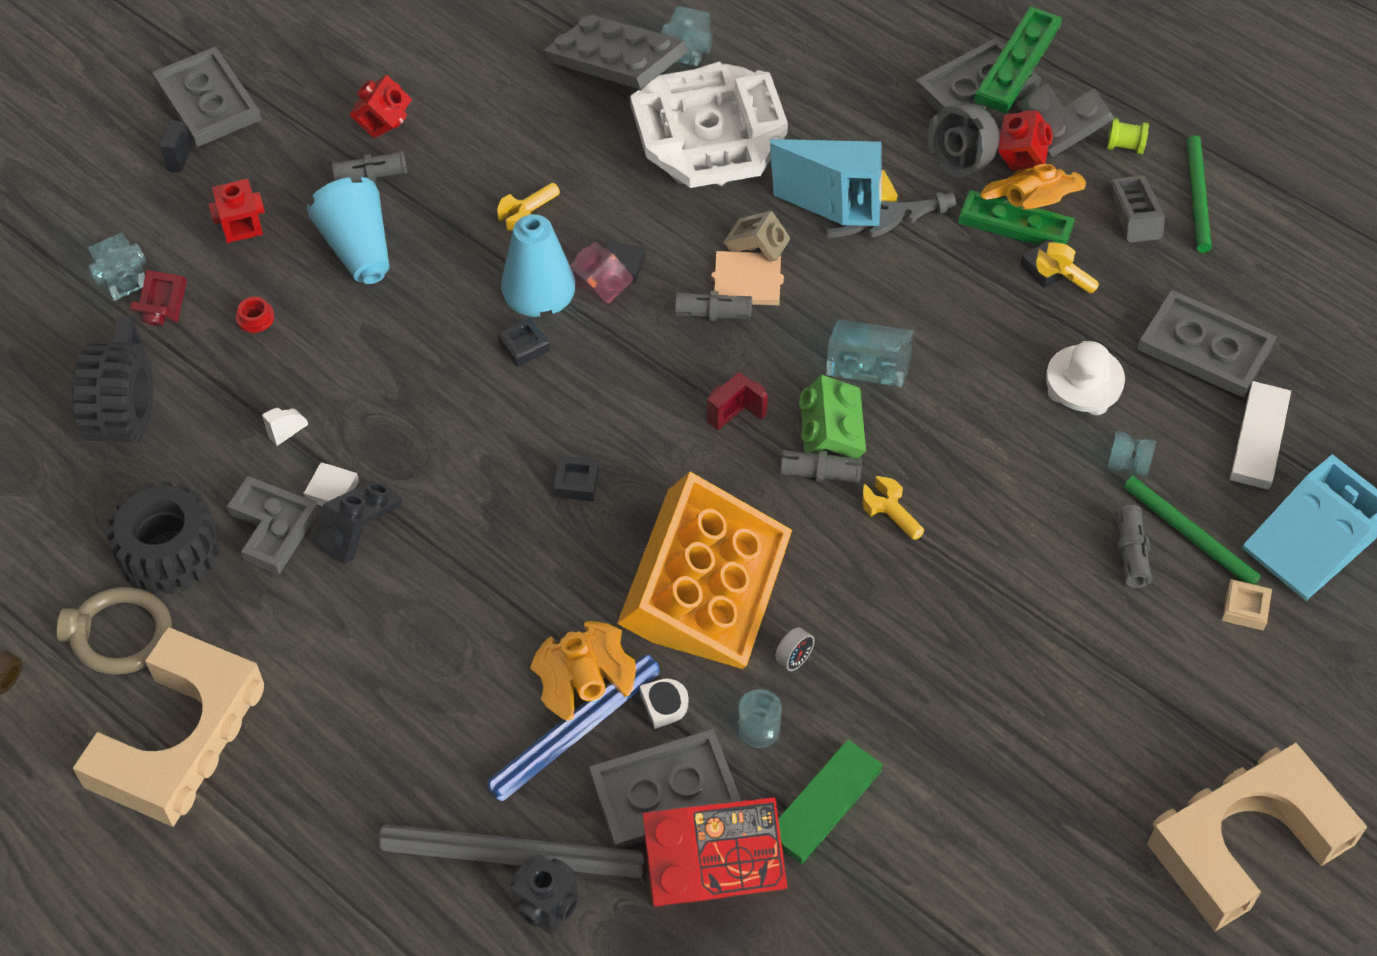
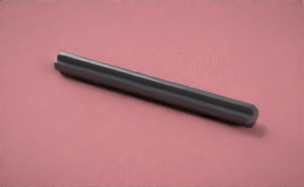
(510, 850)

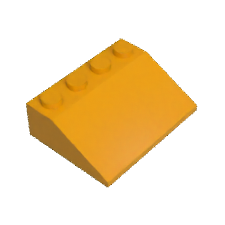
(705, 574)

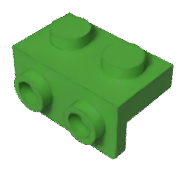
(832, 418)

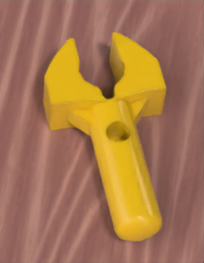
(521, 208)
(1059, 260)
(893, 491)

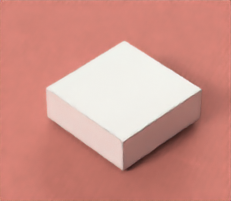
(330, 483)

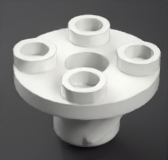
(1085, 378)

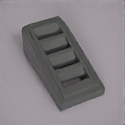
(1138, 212)

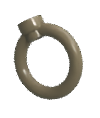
(75, 627)

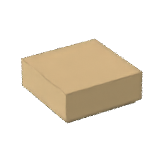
(1247, 604)

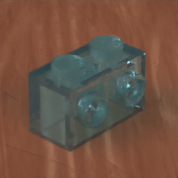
(869, 352)

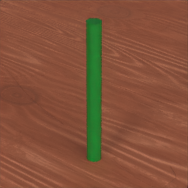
(1199, 195)
(1191, 531)

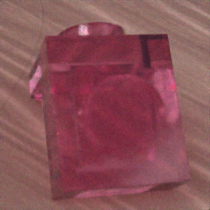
(601, 271)

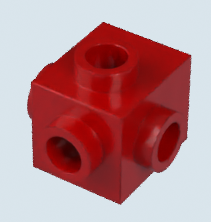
(380, 106)
(1024, 140)
(237, 203)

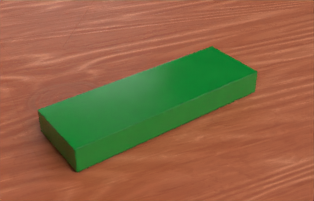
(1004, 219)
(826, 800)

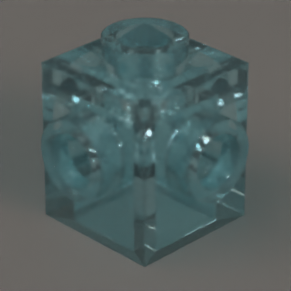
(693, 28)
(117, 265)

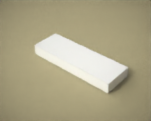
(1260, 435)

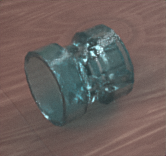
(1122, 451)
(755, 727)

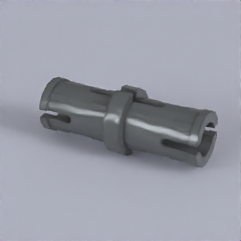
(371, 167)
(713, 306)
(821, 466)
(1133, 546)

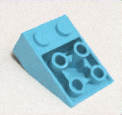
(830, 178)
(1317, 528)

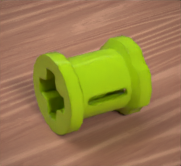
(1127, 136)

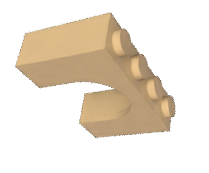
(167, 780)
(1280, 785)

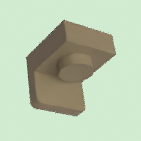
(760, 232)

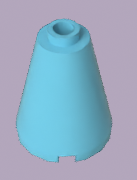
(353, 226)
(536, 269)

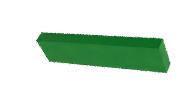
(1017, 60)

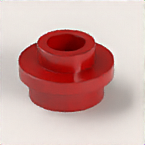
(254, 315)

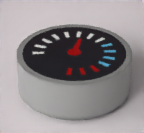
(794, 648)

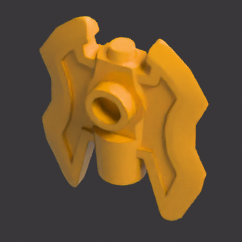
(1035, 186)
(581, 664)

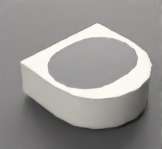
(664, 701)

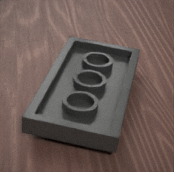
(615, 51)

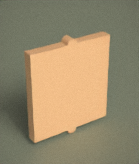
(748, 276)

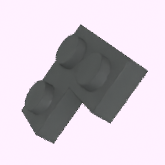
(1069, 122)
(280, 519)

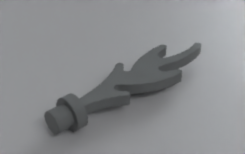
(893, 213)

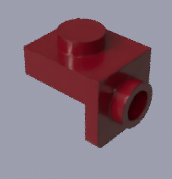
(160, 298)
(734, 396)

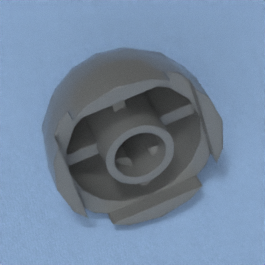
(963, 139)

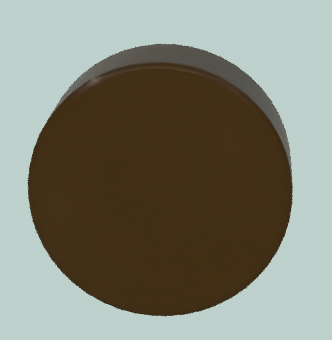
(9, 670)

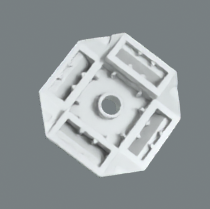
(709, 123)

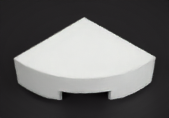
(283, 424)

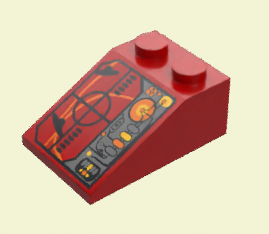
(713, 851)

